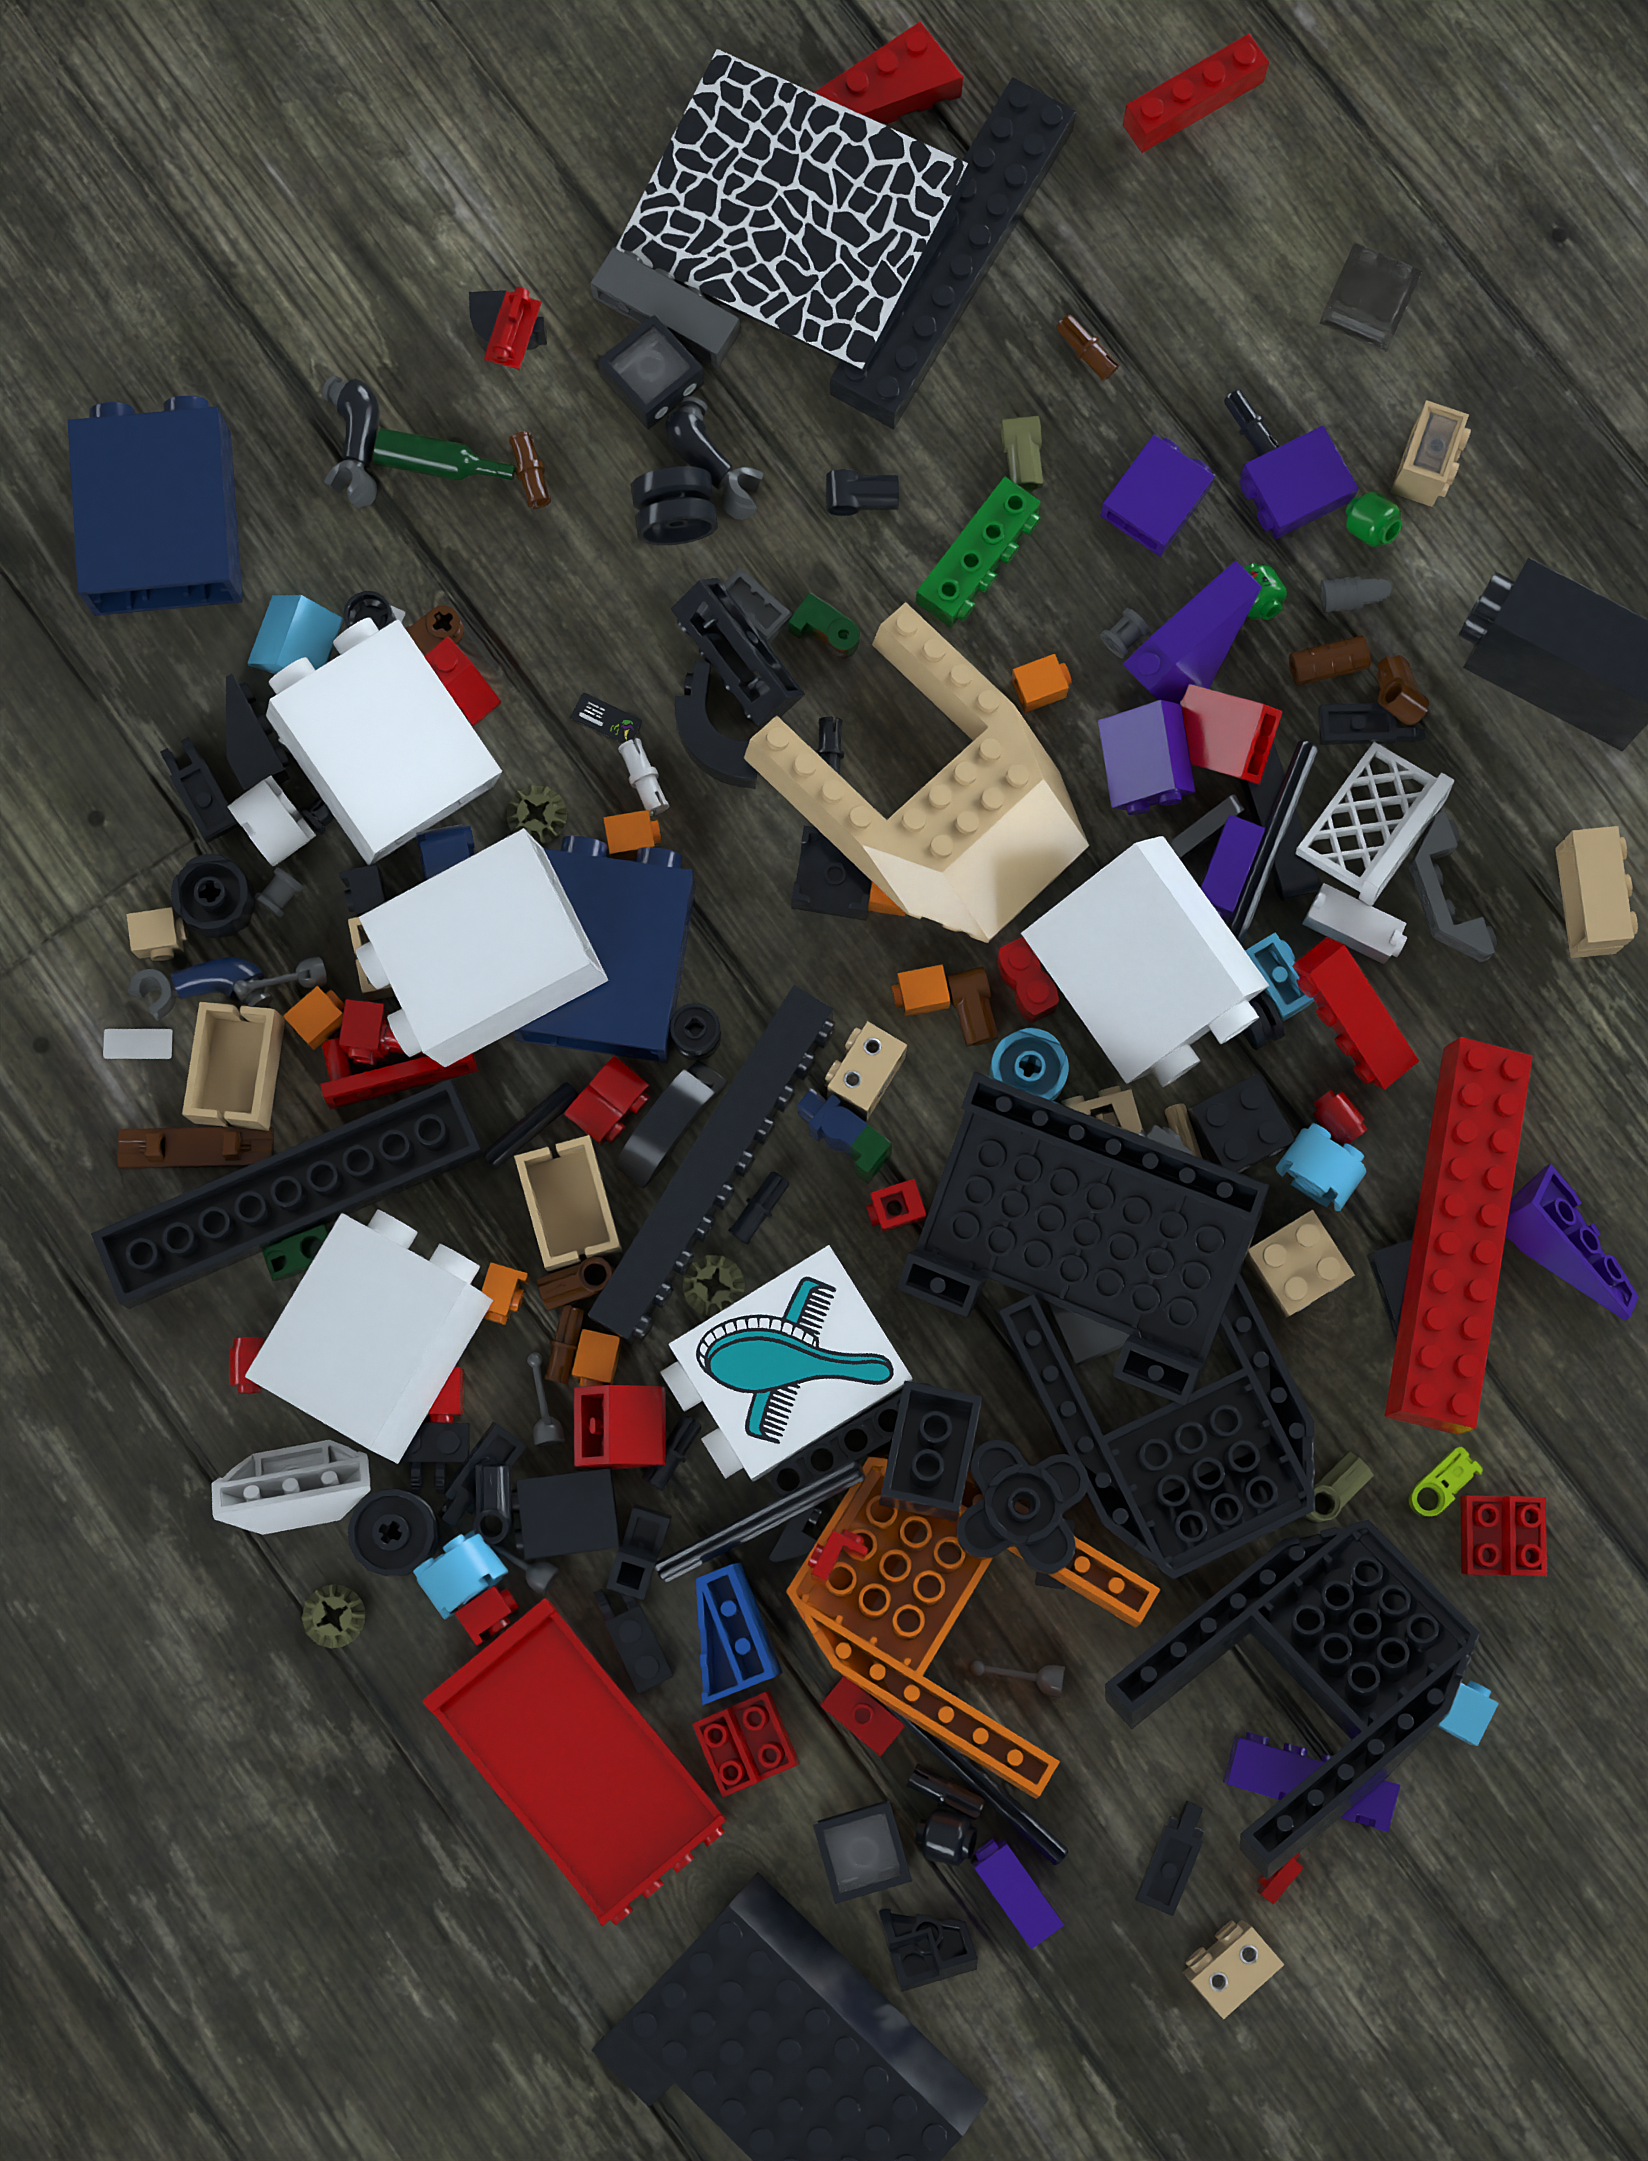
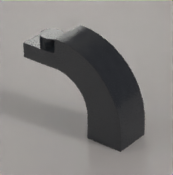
(707, 748)
(668, 1122)

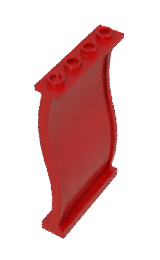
(576, 1762)

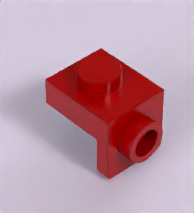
(824, 1558)

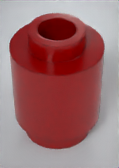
(1339, 1117)
(240, 1360)

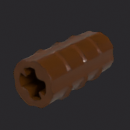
(1329, 660)

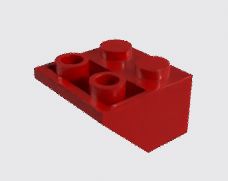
(619, 1426)

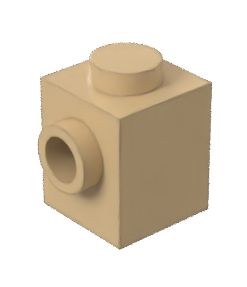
(157, 933)

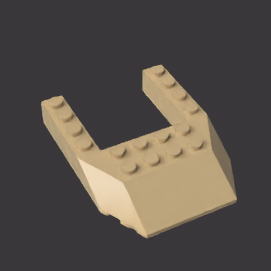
(977, 833)

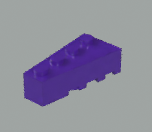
(1277, 1772)

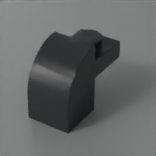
(484, 310)

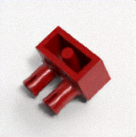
(367, 1033)

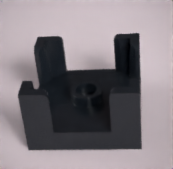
(829, 880)

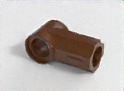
(1399, 690)
(971, 996)
(572, 1283)

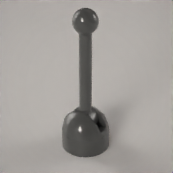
(308, 973)
(547, 1429)
(538, 1575)
(1048, 1679)

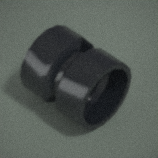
(368, 605)
(695, 1031)

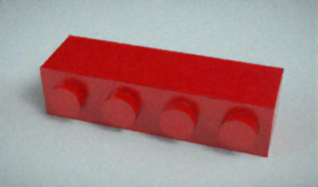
(1195, 93)
(1354, 1013)

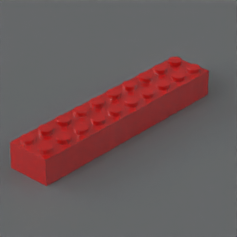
(1459, 1237)

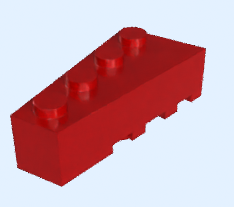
(897, 78)

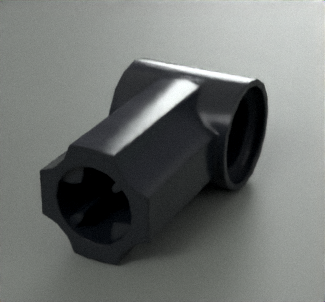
(851, 492)
(493, 1498)

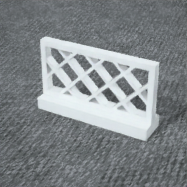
(1405, 832)

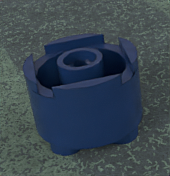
(444, 848)

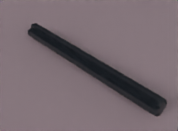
(1272, 838)
(760, 1520)
(992, 1793)

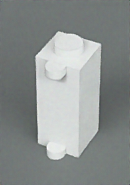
(1355, 924)

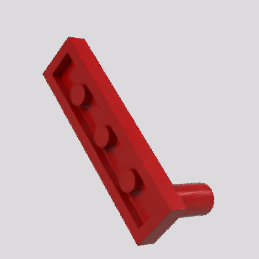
(349, 1089)

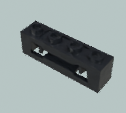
(737, 651)

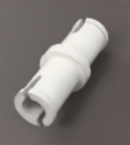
(643, 776)

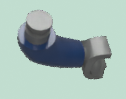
(197, 980)

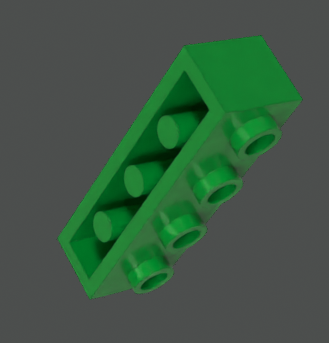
(978, 552)

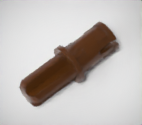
(1087, 347)
(564, 1344)

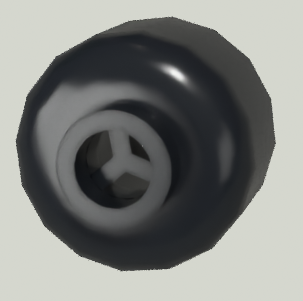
(947, 1837)

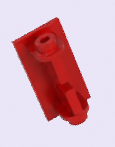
(513, 329)

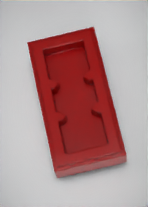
(862, 1715)

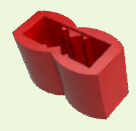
(1033, 989)
(608, 1101)

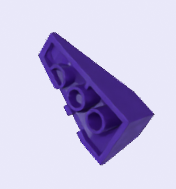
(1196, 637)
(1554, 1234)

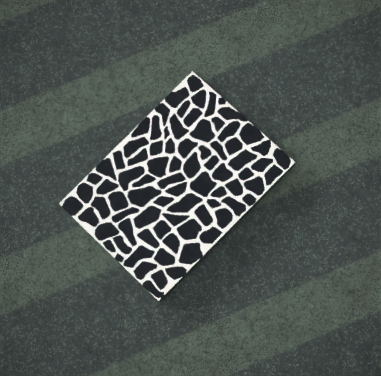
(795, 210)

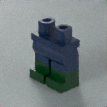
(845, 1133)

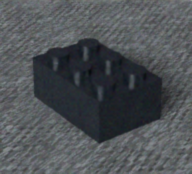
(930, 1451)

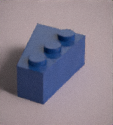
(732, 1635)

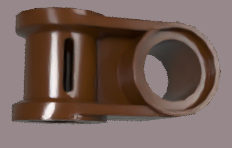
(428, 633)

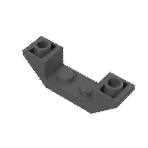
(1470, 937)

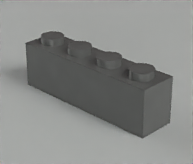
(641, 292)

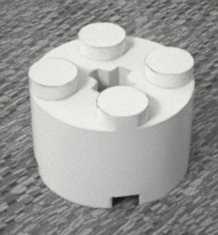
(271, 821)

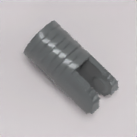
(1352, 593)

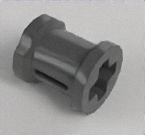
(1124, 633)
(278, 892)

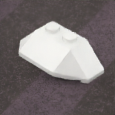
(292, 1487)

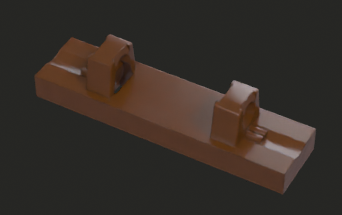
(193, 1147)

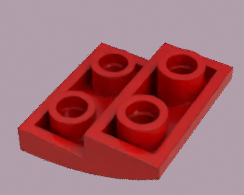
(1503, 1535)
(745, 1743)

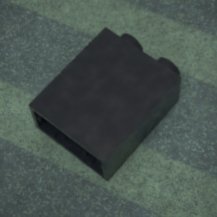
(1563, 651)

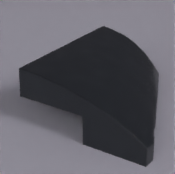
(927, 1948)

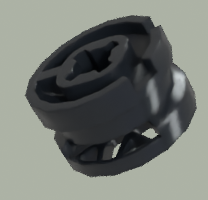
(1268, 1024)

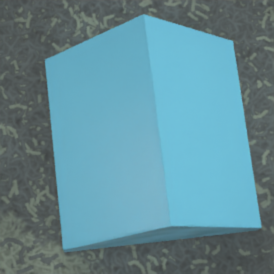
(294, 630)

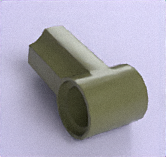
(1022, 443)
(1340, 1485)

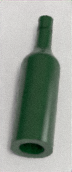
(434, 457)

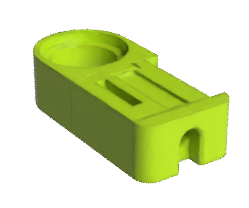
(1445, 1480)

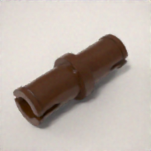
(530, 470)

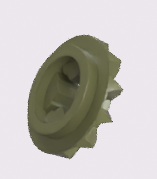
(554, 814)
(704, 1269)
(351, 1621)

